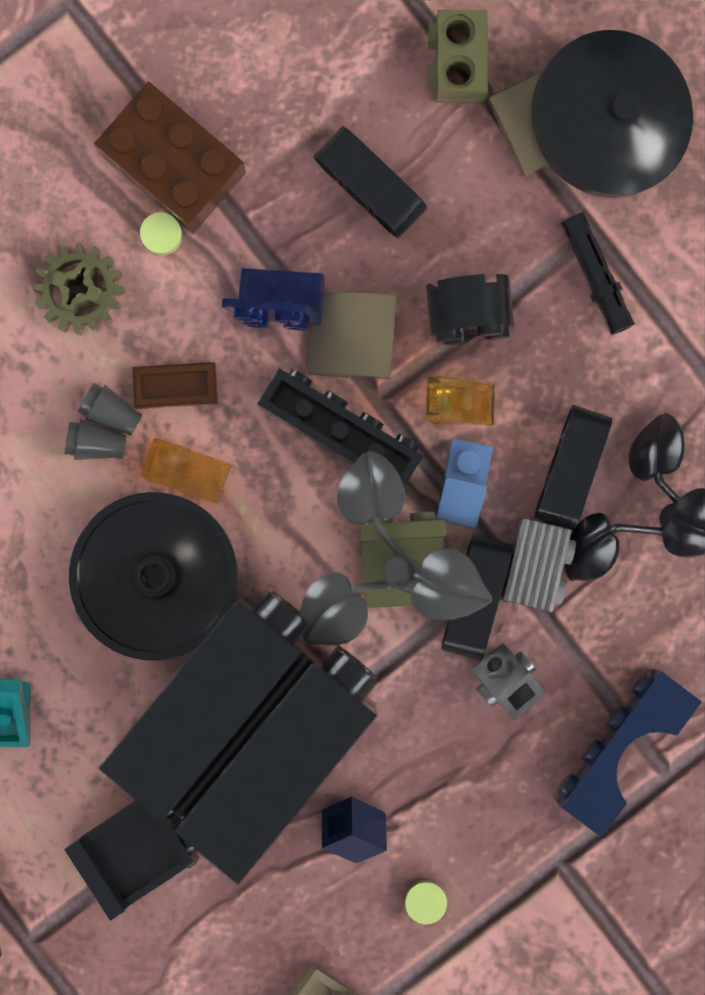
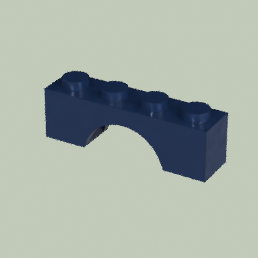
(594, 791)

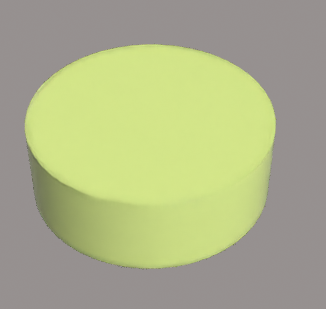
(161, 234)
(425, 902)

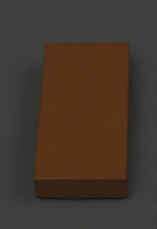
(175, 385)

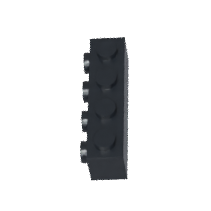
(332, 425)

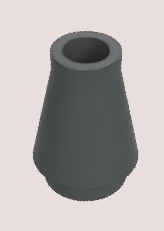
(109, 410)
(93, 442)

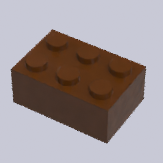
(170, 157)

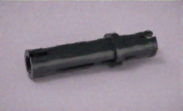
(604, 288)

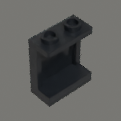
(129, 856)

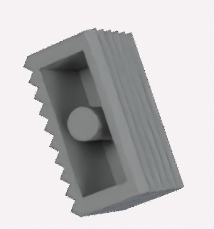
(538, 565)

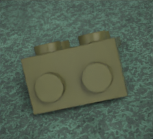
(416, 537)

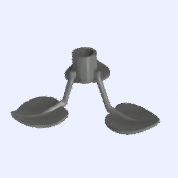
(441, 587)

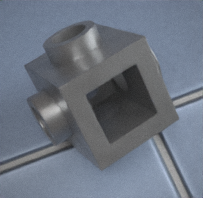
(508, 681)

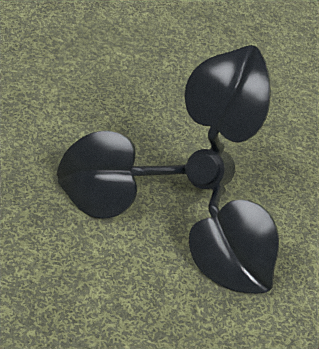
(653, 453)

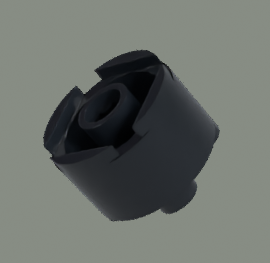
(470, 307)

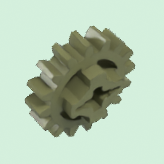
(87, 273)

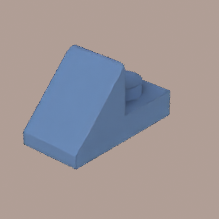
(464, 483)

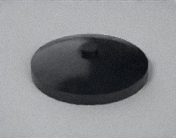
(612, 113)
(152, 575)

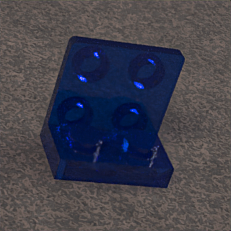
(278, 297)

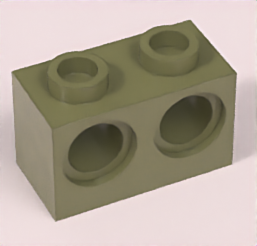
(468, 56)

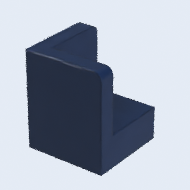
(354, 830)

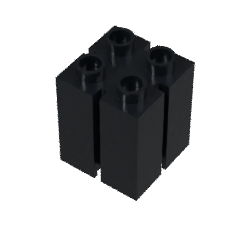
(244, 733)

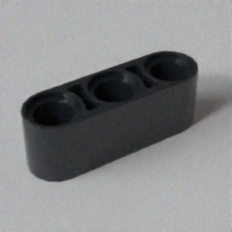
(370, 182)
(573, 467)
(471, 633)

